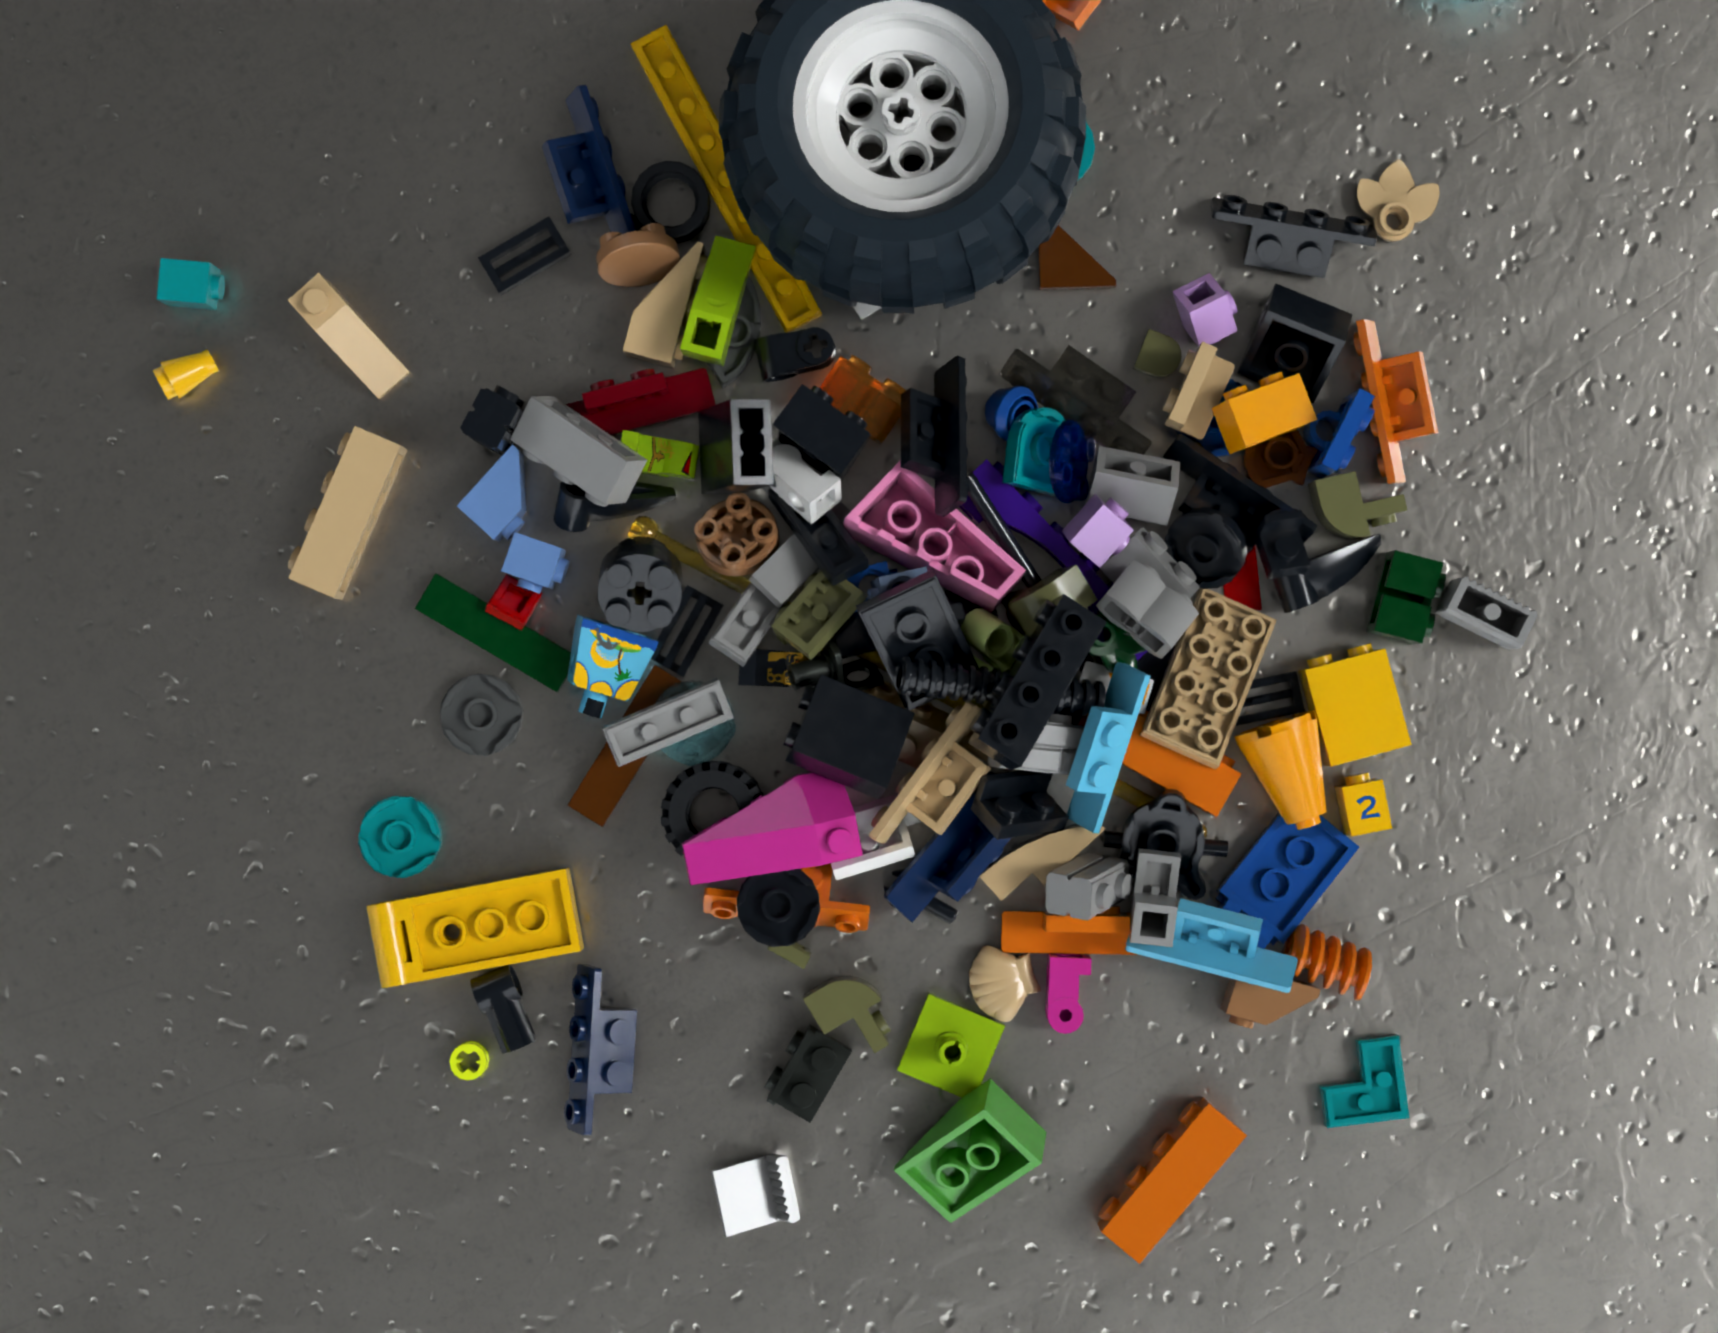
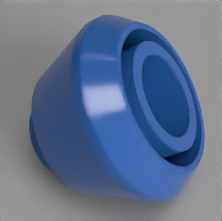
(1006, 406)

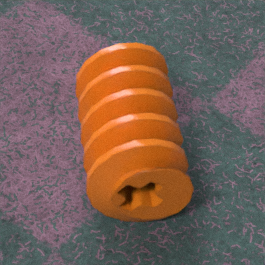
(1330, 960)

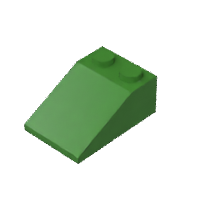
(973, 1152)

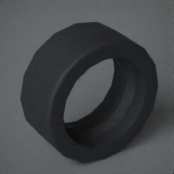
(673, 170)

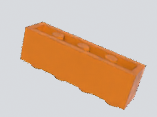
(1199, 784)
(1170, 1179)

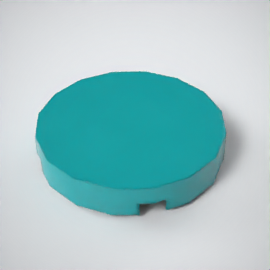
(400, 836)

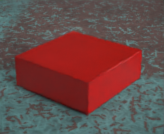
(513, 603)

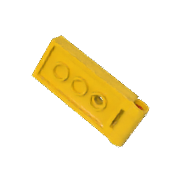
(496, 923)

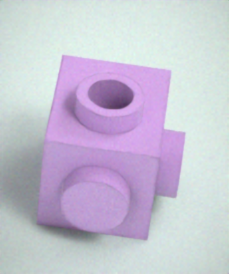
(1212, 316)
(1099, 530)

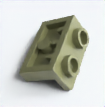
(816, 614)

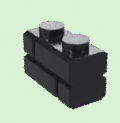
(493, 419)

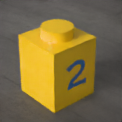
(1362, 805)

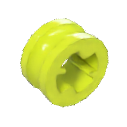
(470, 1073)

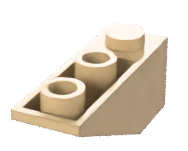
(661, 317)

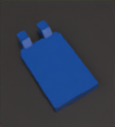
(1285, 875)

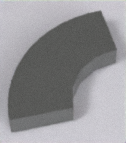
(742, 344)

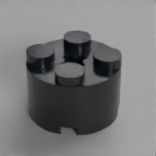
(635, 606)

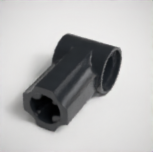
(500, 998)

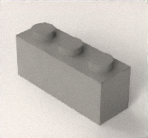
(578, 451)

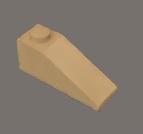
(348, 335)

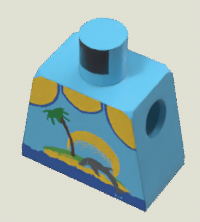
(606, 662)

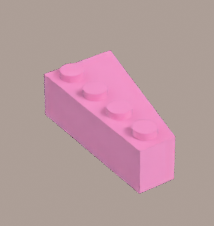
(902, 525)

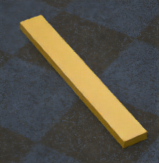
(701, 137)

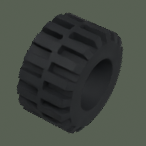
(695, 780)

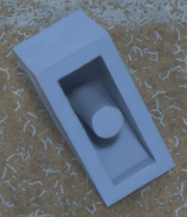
(499, 497)

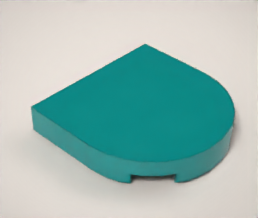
(1029, 450)

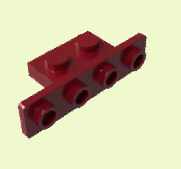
(645, 400)

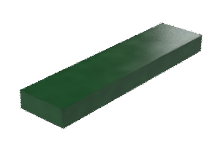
(521, 649)

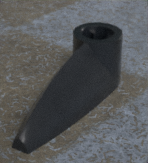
(575, 511)
(1325, 574)

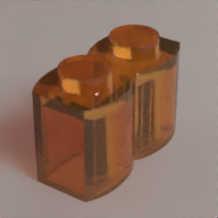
(864, 395)

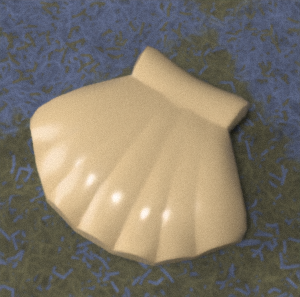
(1001, 982)

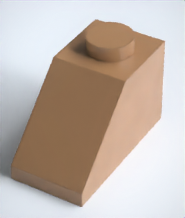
(1262, 1005)

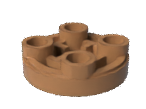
(636, 256)
(737, 535)

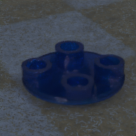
(1069, 462)

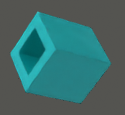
(190, 284)

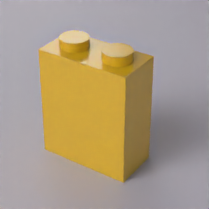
(1354, 705)

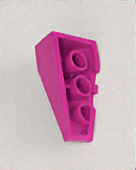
(788, 829)

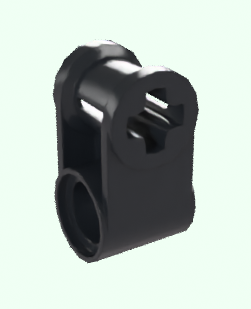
(785, 354)

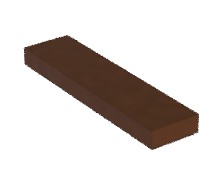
(606, 781)

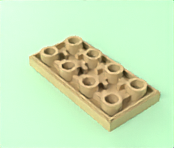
(1208, 678)

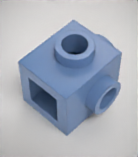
(535, 563)

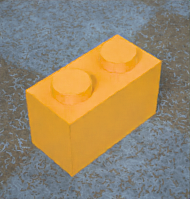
(1264, 412)

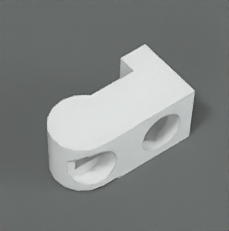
(802, 486)

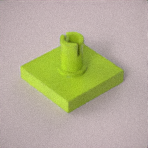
(950, 1046)

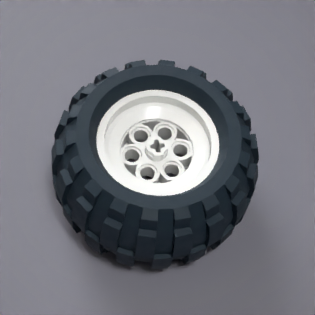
(868, 224)

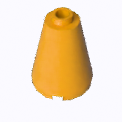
(1289, 766)

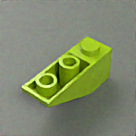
(717, 301)

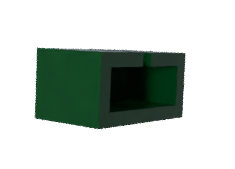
(1405, 597)

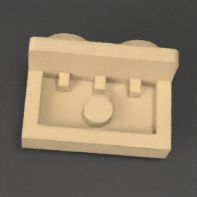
(1199, 392)

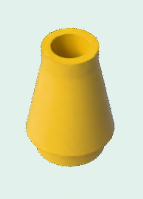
(184, 373)

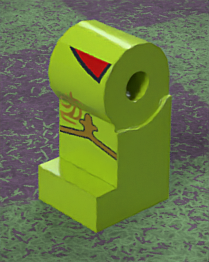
(663, 455)

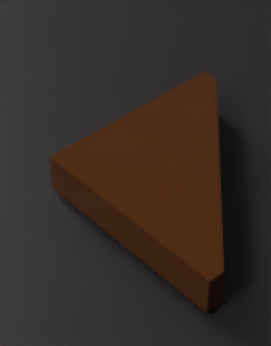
(1068, 266)

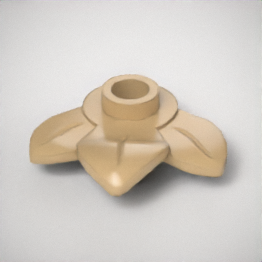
(1396, 196)

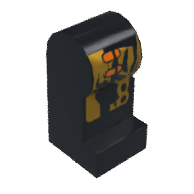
(769, 668)

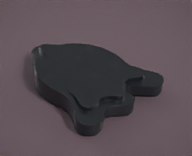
(1170, 827)

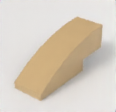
(1036, 857)

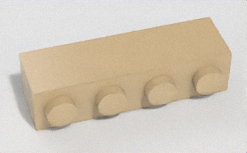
(346, 513)

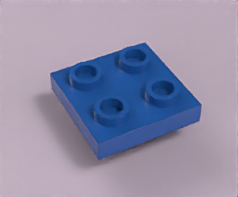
(1351, 417)

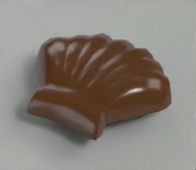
(1279, 460)

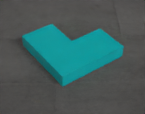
(1379, 1092)

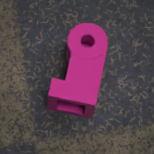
(1062, 990)

